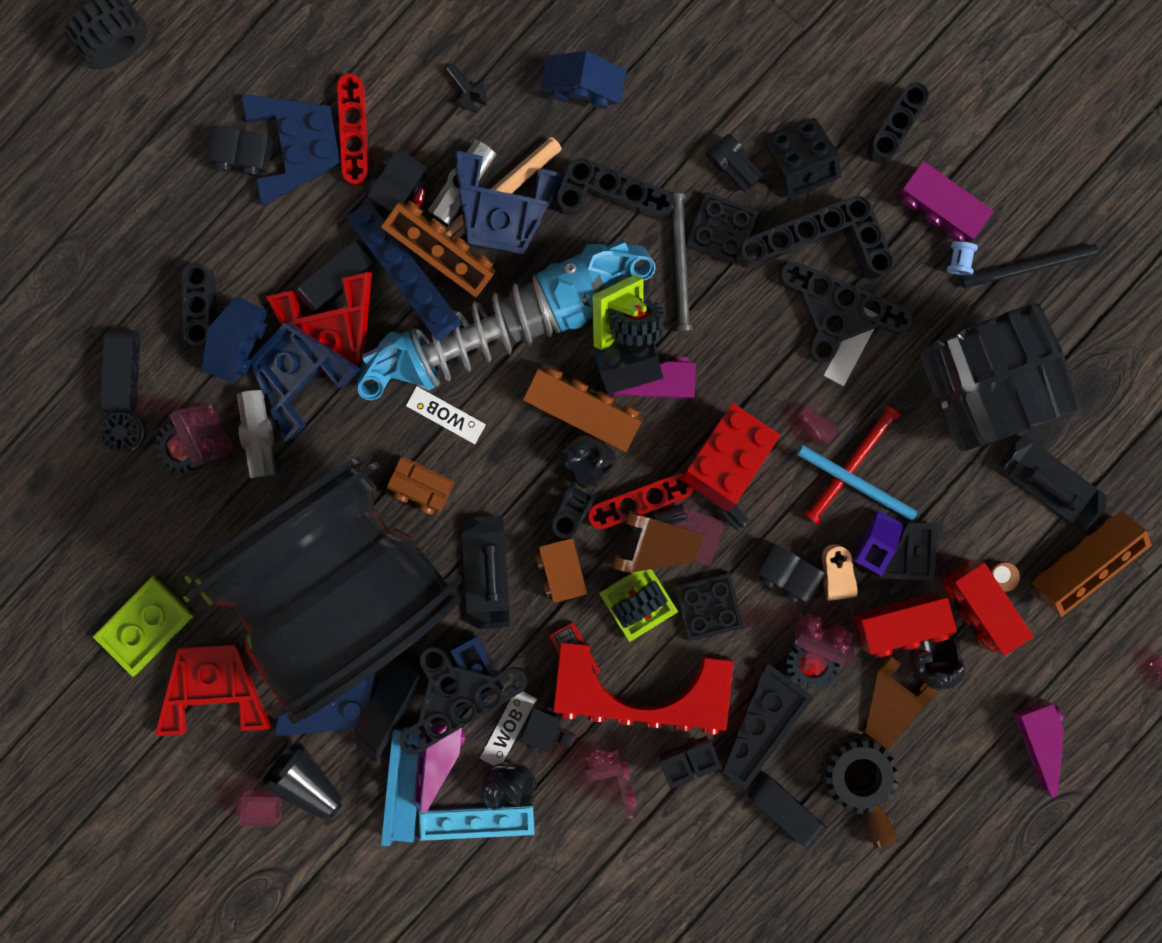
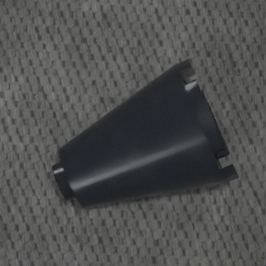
(302, 783)

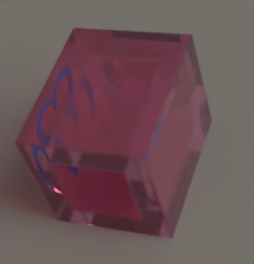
(259, 809)

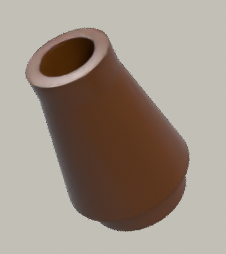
(880, 829)

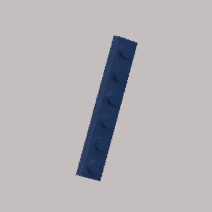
(404, 272)

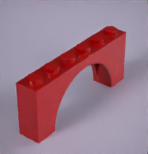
(700, 705)

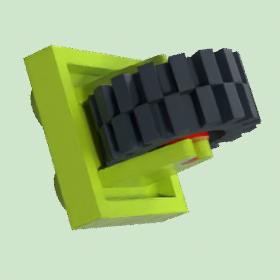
(623, 315)
(638, 603)

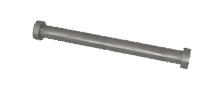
(680, 264)

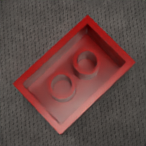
(730, 457)
(986, 607)
(904, 624)

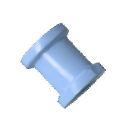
(962, 258)

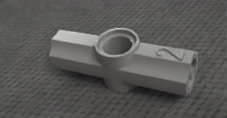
(448, 201)
(256, 434)

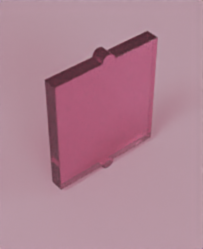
(712, 531)

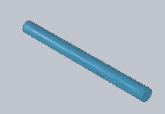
(856, 482)

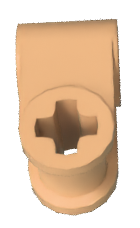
(838, 579)

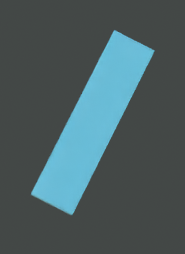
(476, 822)

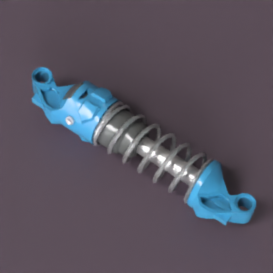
(554, 301)

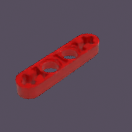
(350, 130)
(641, 501)

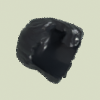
(587, 459)
(939, 663)
(509, 783)

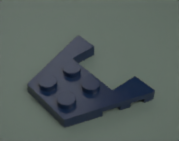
(306, 142)
(499, 217)
(288, 365)
(338, 715)

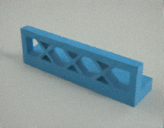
(399, 809)

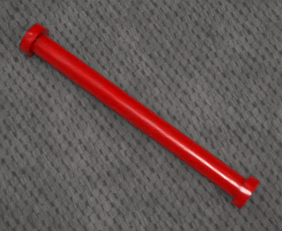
(853, 462)

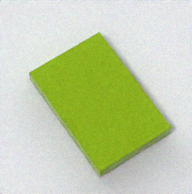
(144, 626)

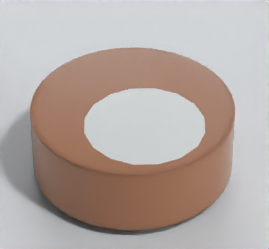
(1006, 575)

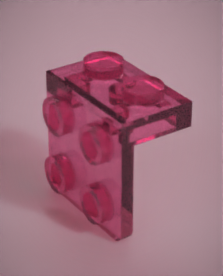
(606, 765)

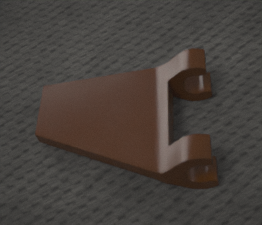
(659, 545)
(893, 704)

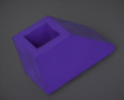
(878, 543)

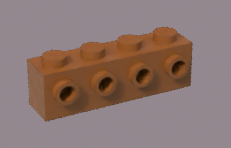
(438, 248)
(583, 408)
(1091, 563)

